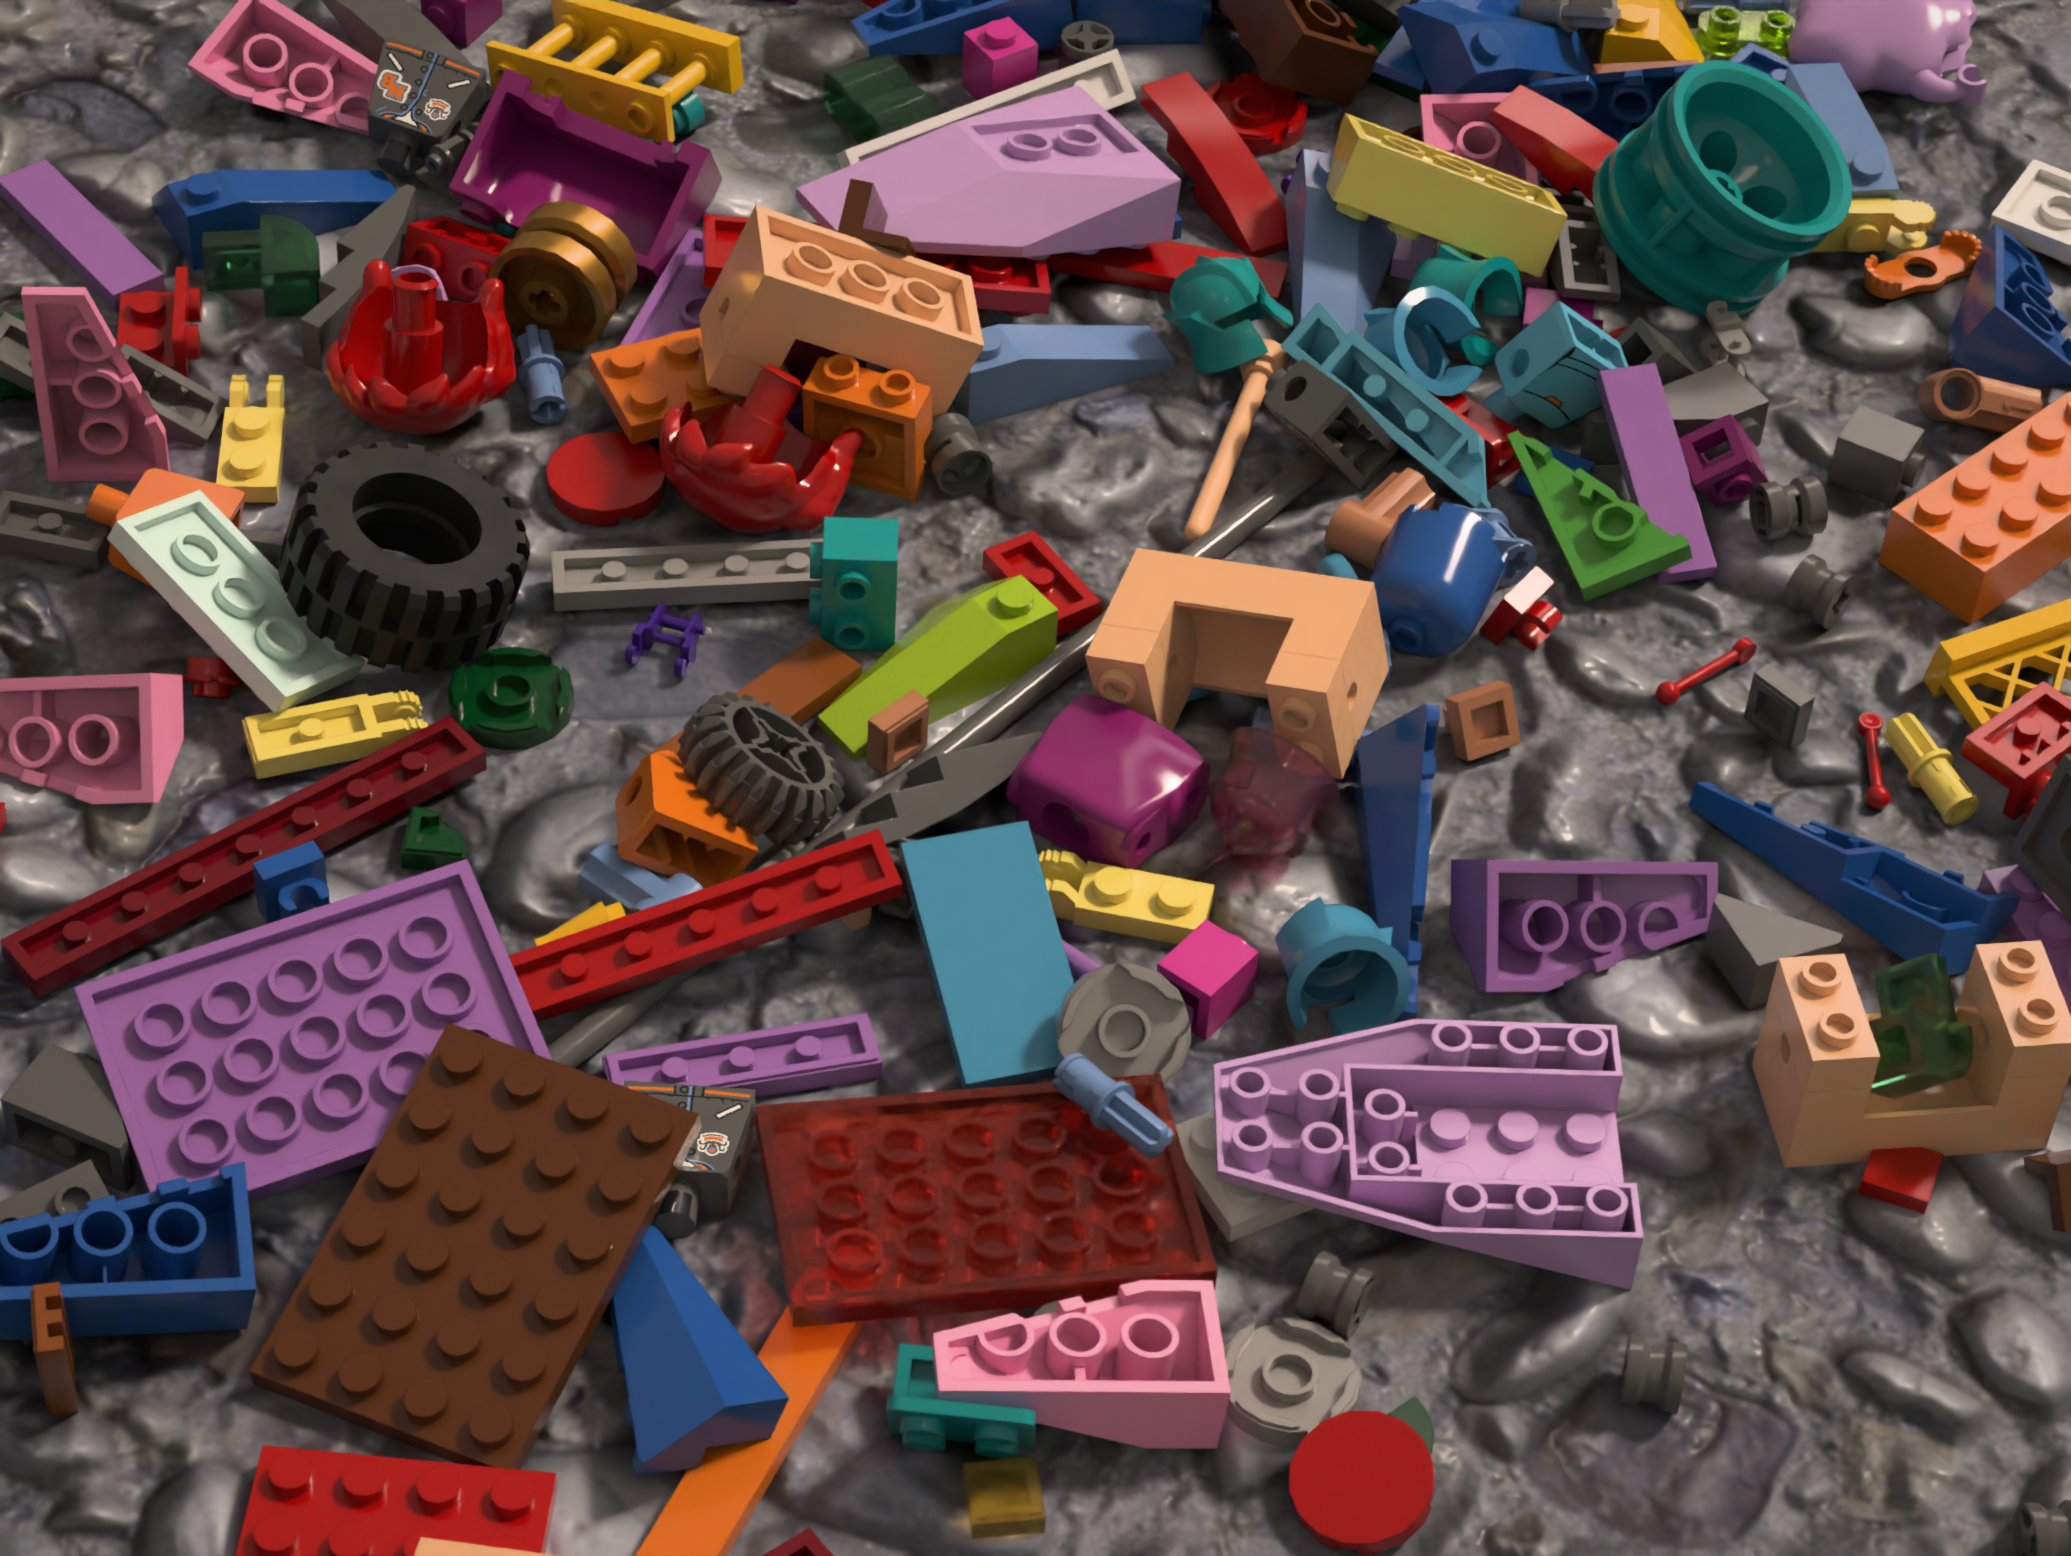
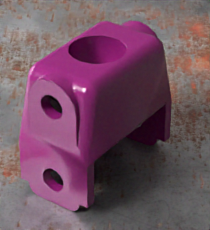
(1109, 784)

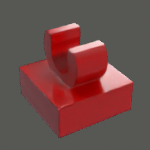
(1524, 613)

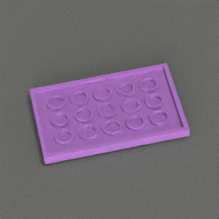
(301, 1031)

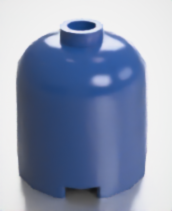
(1436, 578)

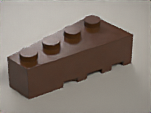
(1303, 46)

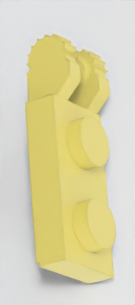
(1881, 225)
(253, 441)
(329, 731)
(1124, 898)

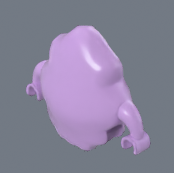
(1893, 45)

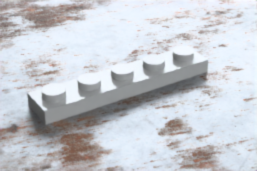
(682, 574)

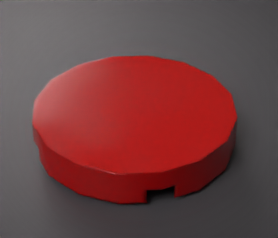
(1261, 115)
(605, 478)
(1362, 1482)

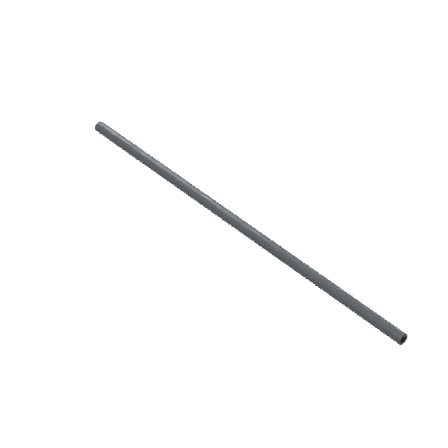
(978, 729)

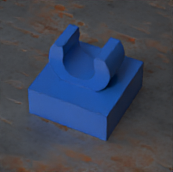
(291, 882)

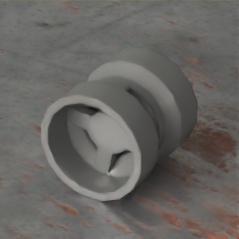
(956, 456)
(1788, 508)

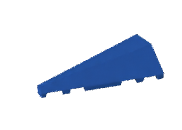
(1394, 827)
(1866, 882)
(684, 1365)

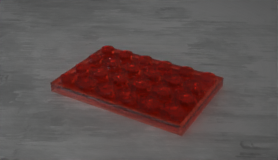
(971, 1203)

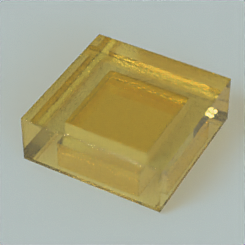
(1004, 1497)

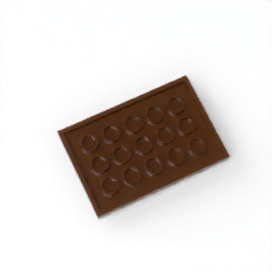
(477, 1251)

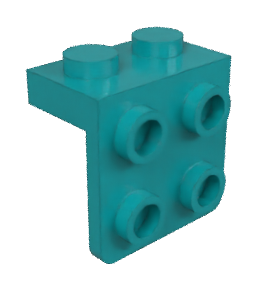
(930, 1421)

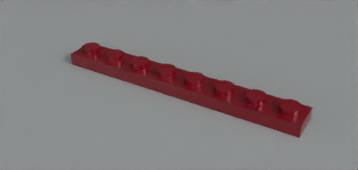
(221, 863)

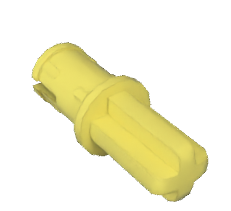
(1931, 769)

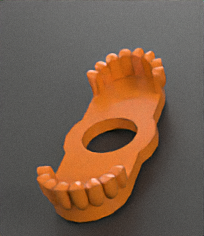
(1949, 261)

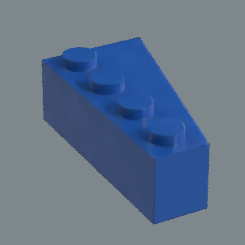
(138, 1262)

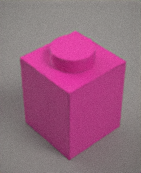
(997, 58)
(1212, 974)

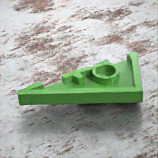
(1597, 533)

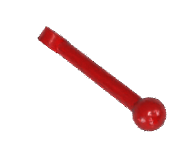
(1742, 651)
(1870, 727)

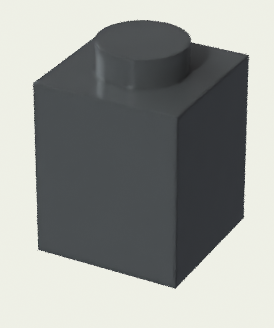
(1877, 455)

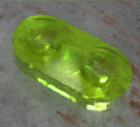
(1728, 30)

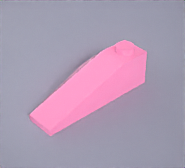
(93, 734)

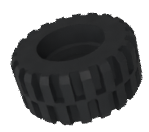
(387, 604)

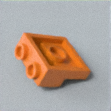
(885, 406)

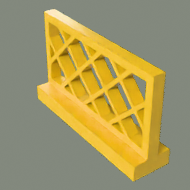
(2002, 649)

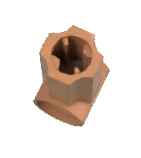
(1983, 401)
(1362, 528)

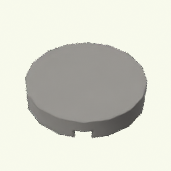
(1125, 1022)
(1289, 1379)

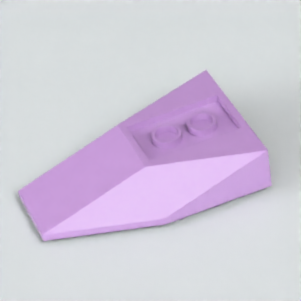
(1016, 184)
(1446, 1135)

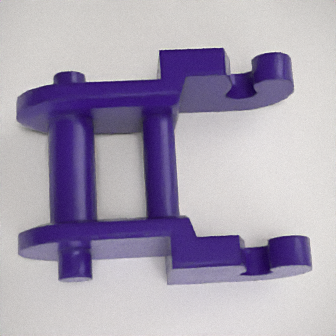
(647, 633)

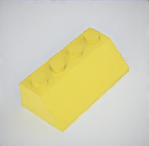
(1442, 196)

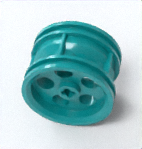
(1721, 188)

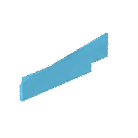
(1397, 402)

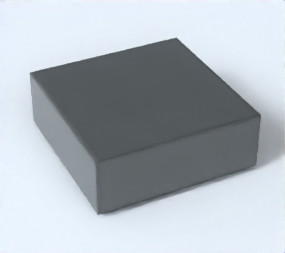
(1779, 706)

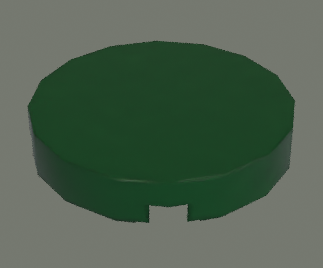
(511, 698)

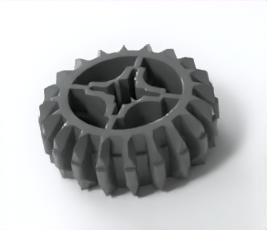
(761, 768)

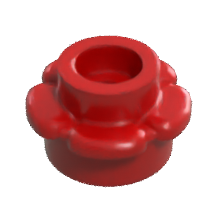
(210, 677)

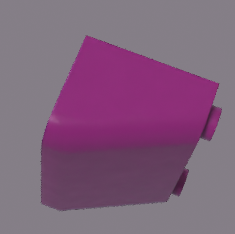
(542, 152)

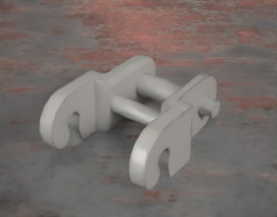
(1728, 334)

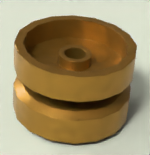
(565, 273)

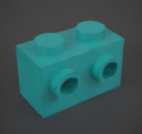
(857, 583)

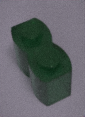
(875, 98)

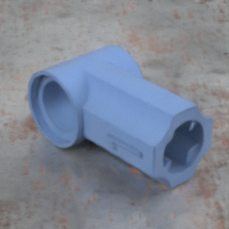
(635, 887)

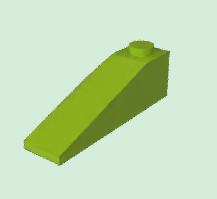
(950, 658)

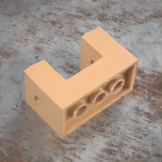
(839, 295)
(1247, 631)
(1821, 1062)

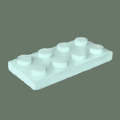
(231, 599)

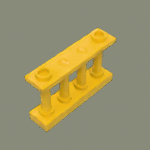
(632, 37)

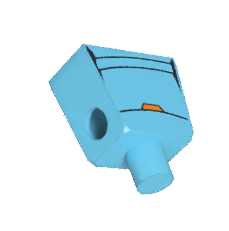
(1553, 368)

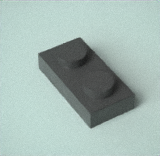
(51, 530)

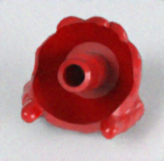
(420, 359)
(753, 465)

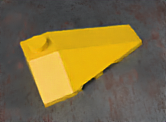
(1648, 33)

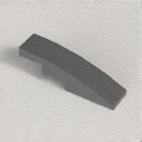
(373, 20)
(375, 237)
(1582, 258)
(182, 405)
(940, 789)

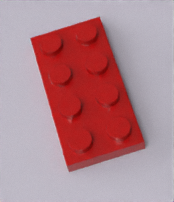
(383, 1505)

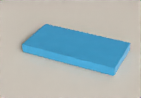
(990, 950)

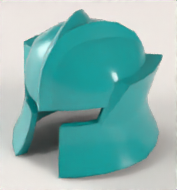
(1462, 278)
(1216, 308)

